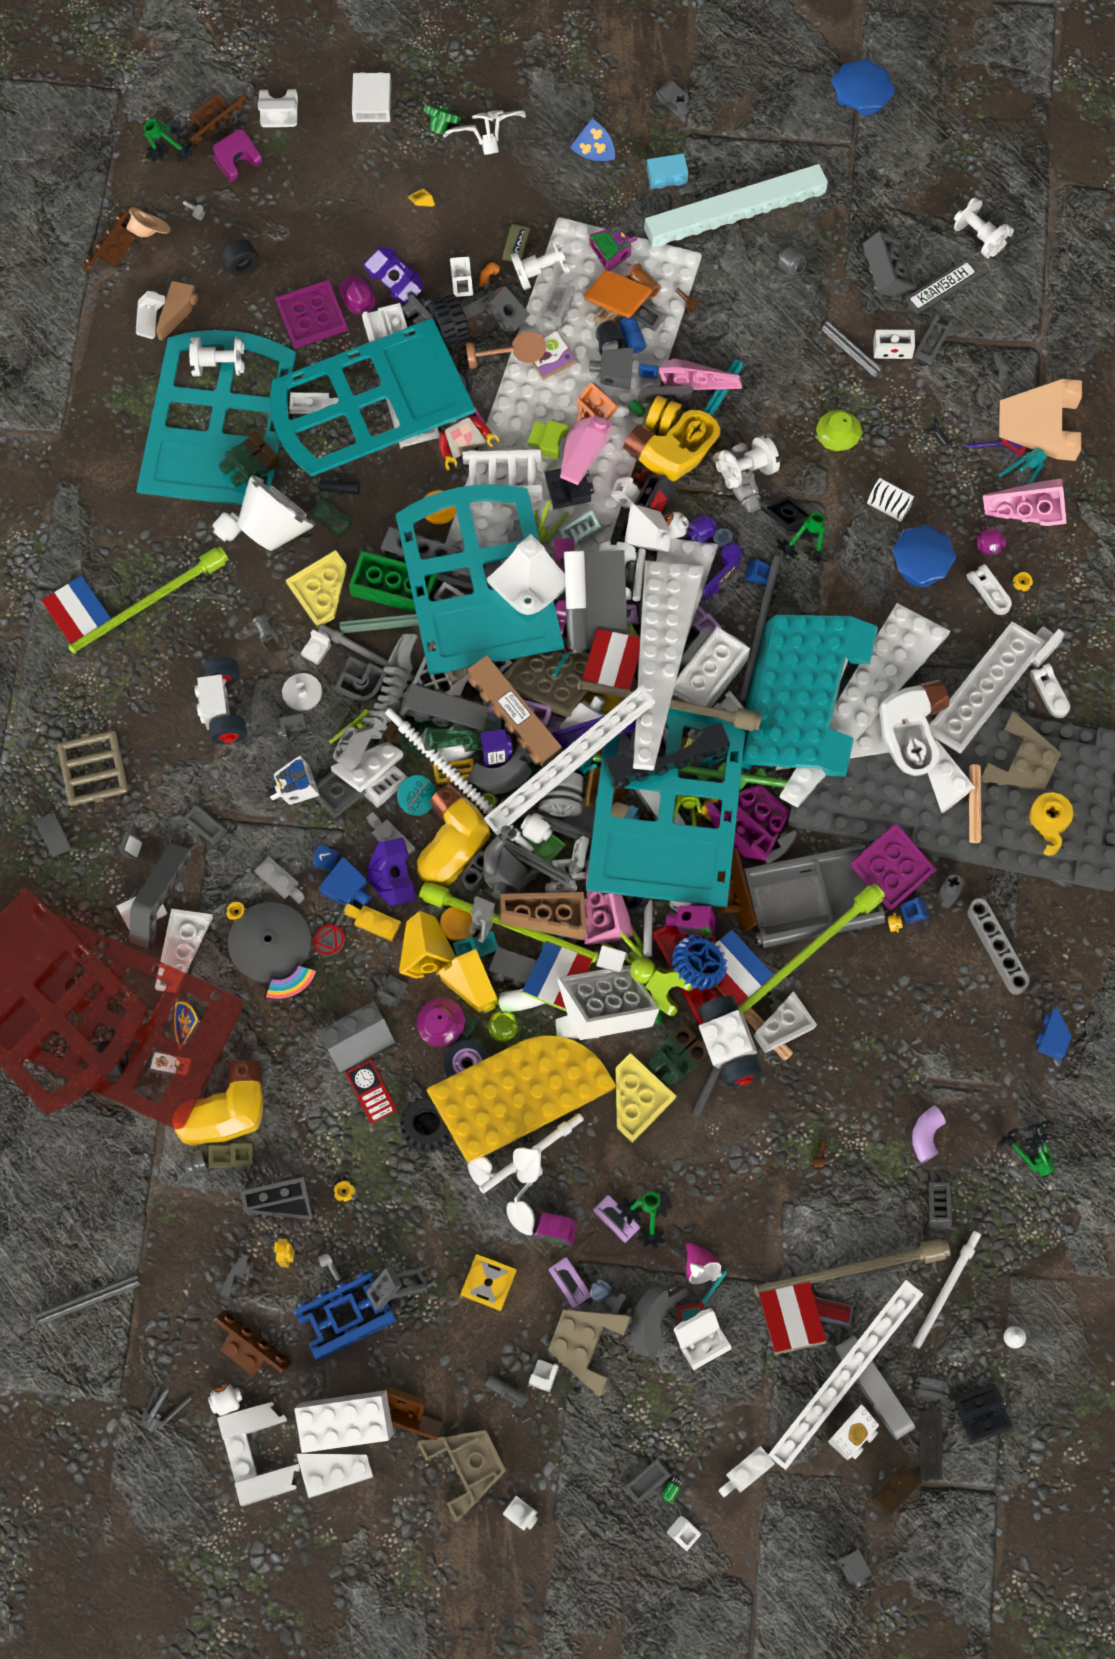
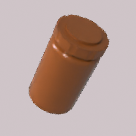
(640, 275)

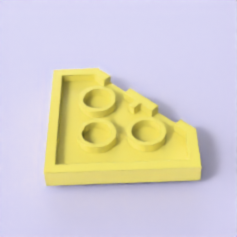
(320, 587)
(638, 1097)

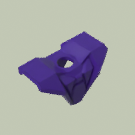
(384, 261)
(391, 889)

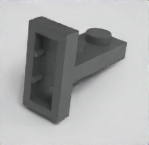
(395, 1285)

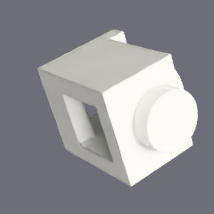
(625, 492)

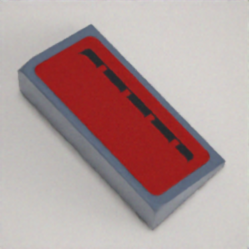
(834, 1311)

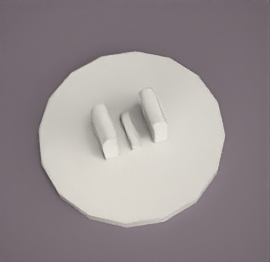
(302, 692)

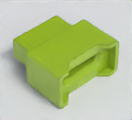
(548, 437)

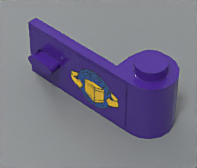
(730, 561)

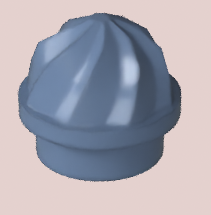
(600, 1291)

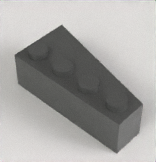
(442, 709)

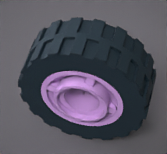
(463, 1052)

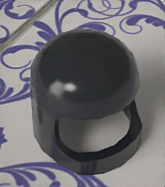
(610, 331)

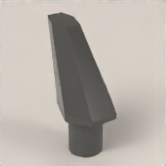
(1001, 365)

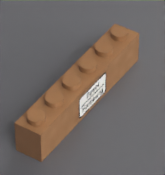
(514, 711)

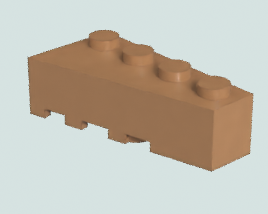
(545, 912)

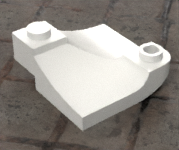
(528, 578)

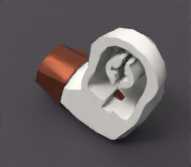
(906, 728)

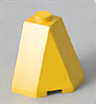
(424, 947)
(470, 981)

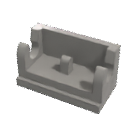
(559, 305)
(482, 917)

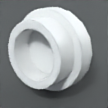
(1014, 1337)

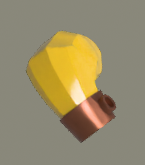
(679, 449)
(456, 841)
(228, 1113)

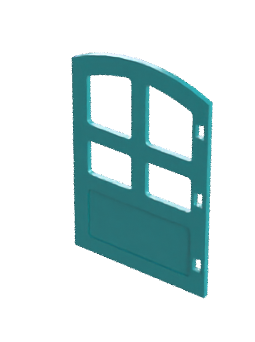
(414, 377)
(188, 461)
(483, 621)
(661, 856)

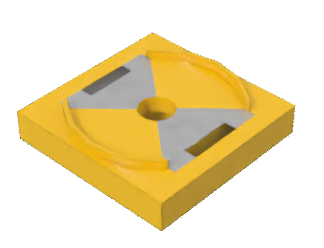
(497, 1291)

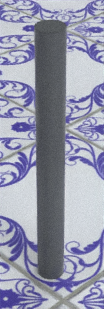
(706, 1092)

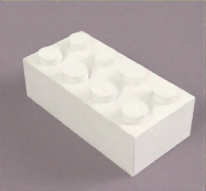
(344, 1421)

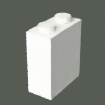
(371, 97)

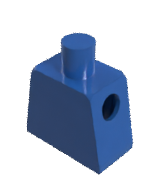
(345, 885)

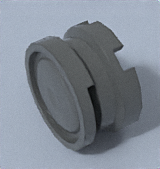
(931, 1389)

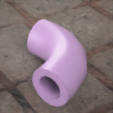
(924, 1133)

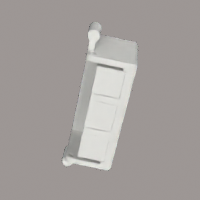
(711, 669)

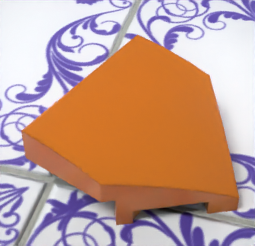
(595, 402)

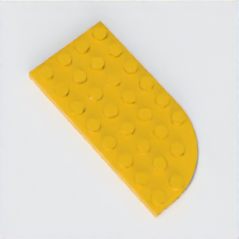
(518, 1092)

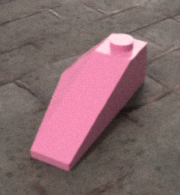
(700, 377)
(583, 446)
(1034, 502)
(605, 917)

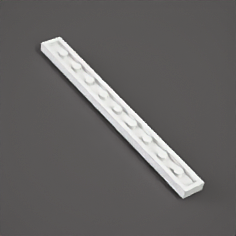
(570, 759)
(845, 1374)

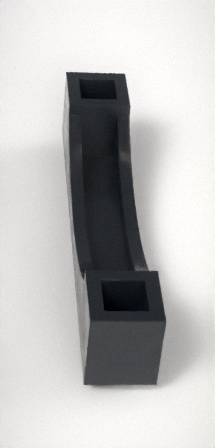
(711, 742)

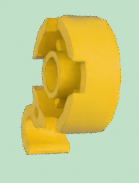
(1049, 826)

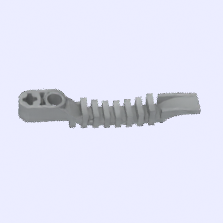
(353, 740)

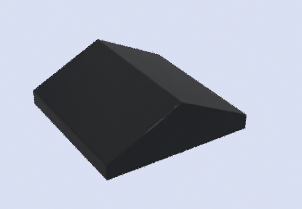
(787, 513)

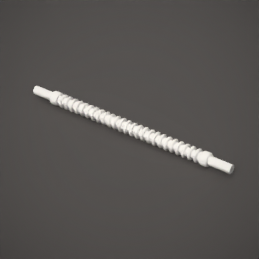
(405, 727)

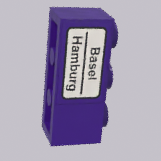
(496, 748)

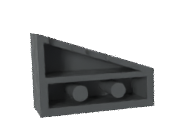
(279, 1199)

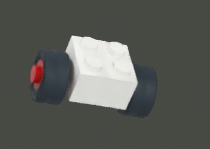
(214, 703)
(729, 1041)

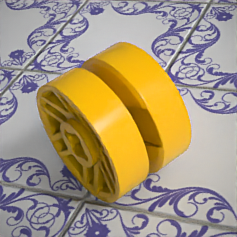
(662, 415)

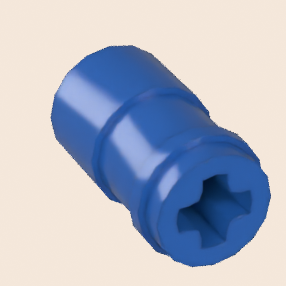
(633, 334)

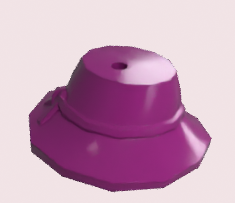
(444, 1030)

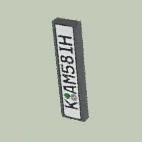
(942, 287)

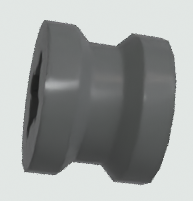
(196, 1162)

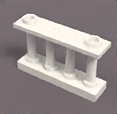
(511, 457)

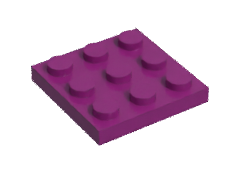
(311, 314)
(893, 865)

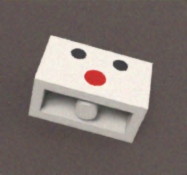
(894, 344)

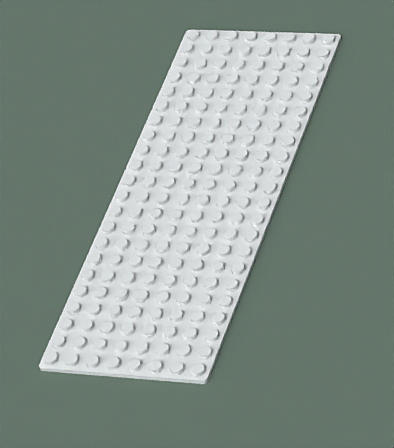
(528, 398)

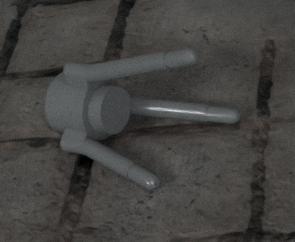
(151, 1417)

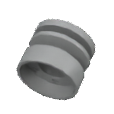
(564, 798)

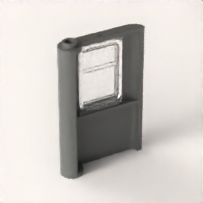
(807, 896)

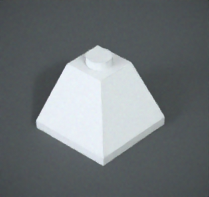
(647, 529)

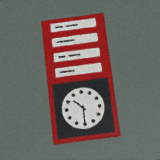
(371, 1091)

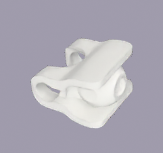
(278, 111)

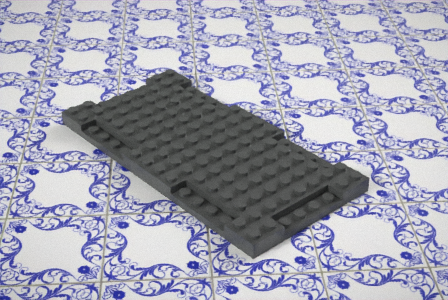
(880, 794)

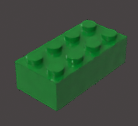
(387, 582)

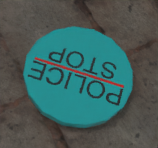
(415, 795)

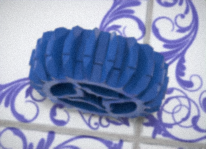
(694, 964)

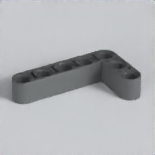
(153, 894)

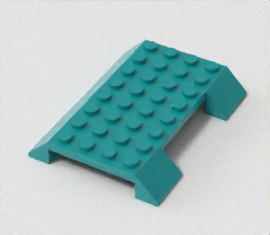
(798, 690)

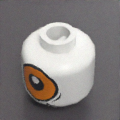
(677, 523)
(225, 1399)

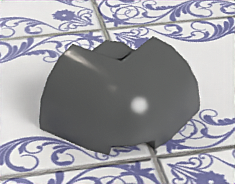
(359, 680)

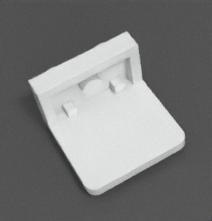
(701, 1338)

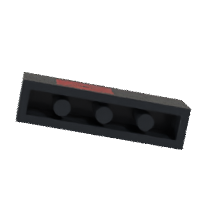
(654, 495)

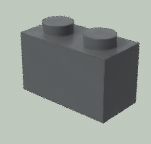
(511, 967)

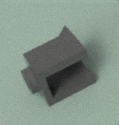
(855, 1568)

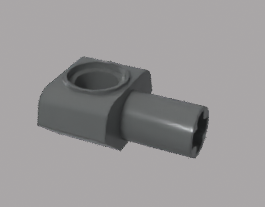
(950, 891)

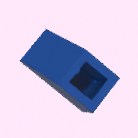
(1055, 1036)

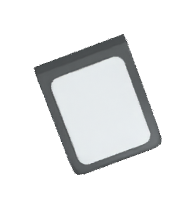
(130, 846)

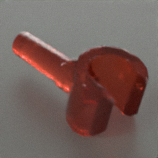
(639, 476)

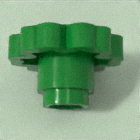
(440, 118)

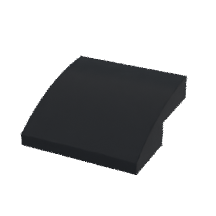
(983, 1413)

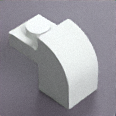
(461, 276)

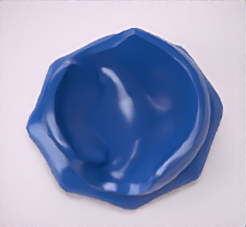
(863, 86)
(923, 555)

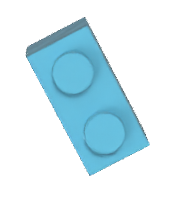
(667, 171)

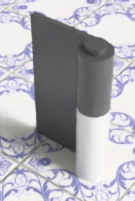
(594, 595)

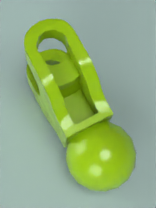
(658, 983)

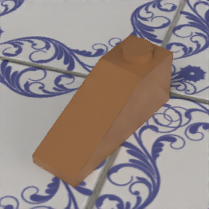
(176, 307)

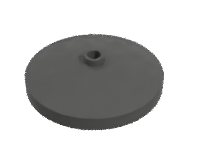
(263, 959)

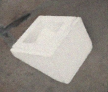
(683, 1533)

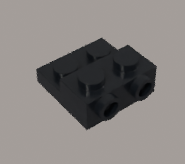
(565, 493)

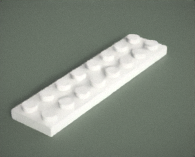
(986, 687)

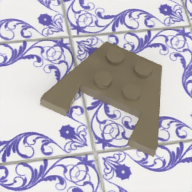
(1032, 763)
(577, 1340)
(474, 1461)

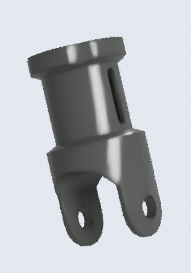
(265, 630)

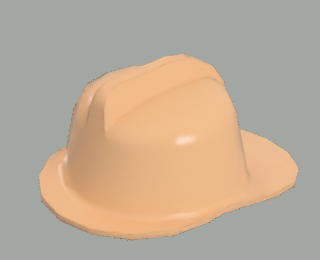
(145, 224)

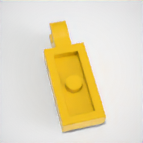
(373, 921)
(284, 1252)

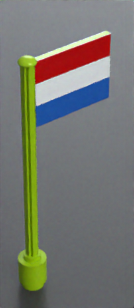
(85, 619)
(556, 959)
(751, 980)

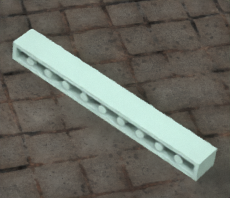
(735, 205)

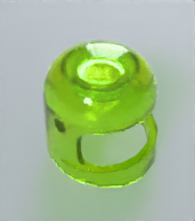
(503, 1027)

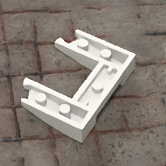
(234, 1432)

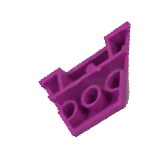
(757, 821)

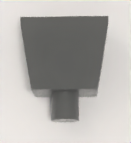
(614, 367)

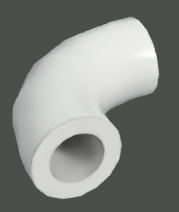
(516, 1001)

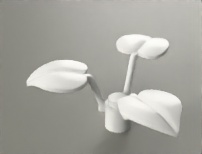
(489, 141)
(528, 1170)

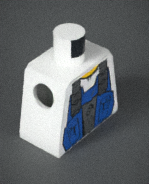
(294, 782)

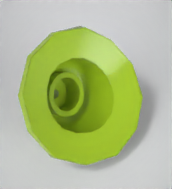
(838, 430)

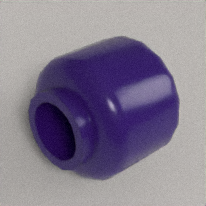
(701, 528)

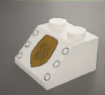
(854, 1433)

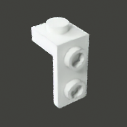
(146, 313)

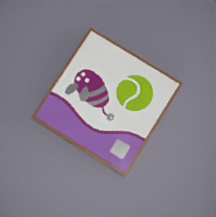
(556, 357)

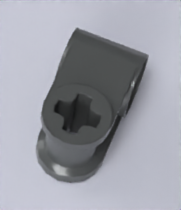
(673, 98)

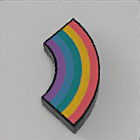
(290, 984)

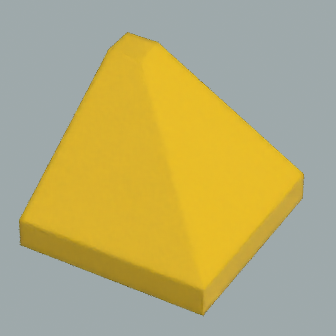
(422, 198)

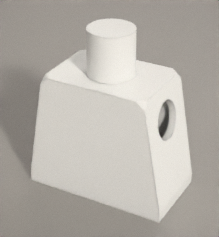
(585, 712)

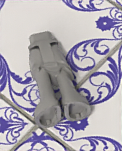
(748, 490)

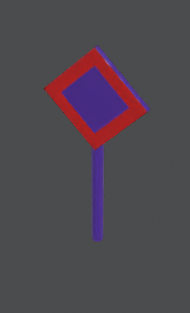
(1014, 447)

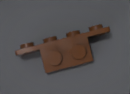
(211, 113)
(114, 244)
(738, 897)
(248, 1348)
(408, 1412)

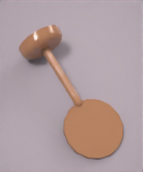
(526, 347)

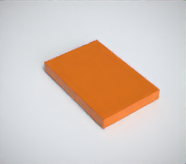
(617, 293)

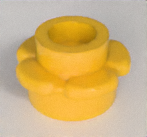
(1023, 576)
(232, 908)
(895, 922)
(344, 1196)

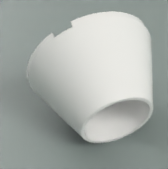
(270, 515)

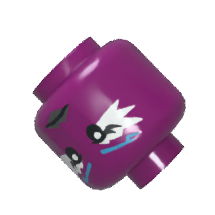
(991, 541)

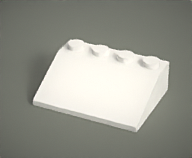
(606, 1003)

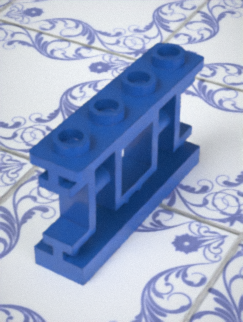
(352, 1332)

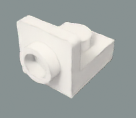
(316, 647)
(521, 1514)

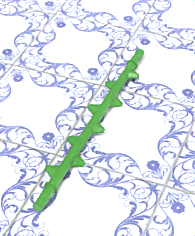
(704, 774)

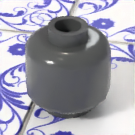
(791, 261)

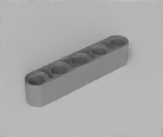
(998, 956)
(880, 1395)

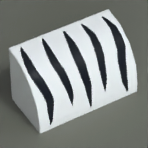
(890, 500)

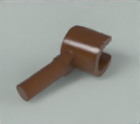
(691, 303)
(819, 1162)

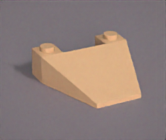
(1036, 419)

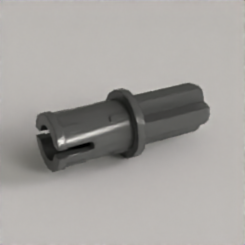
(506, 1390)

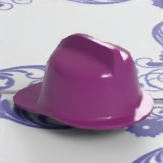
(357, 295)

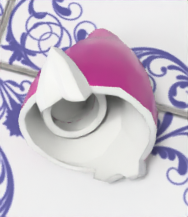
(701, 1265)

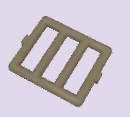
(117, 771)

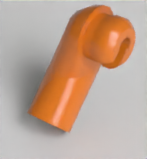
(491, 268)

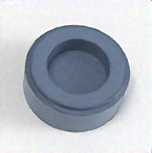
(722, 537)

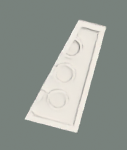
(182, 940)

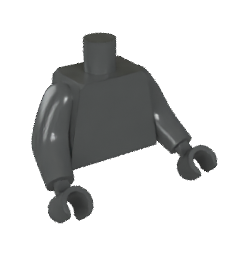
(503, 870)

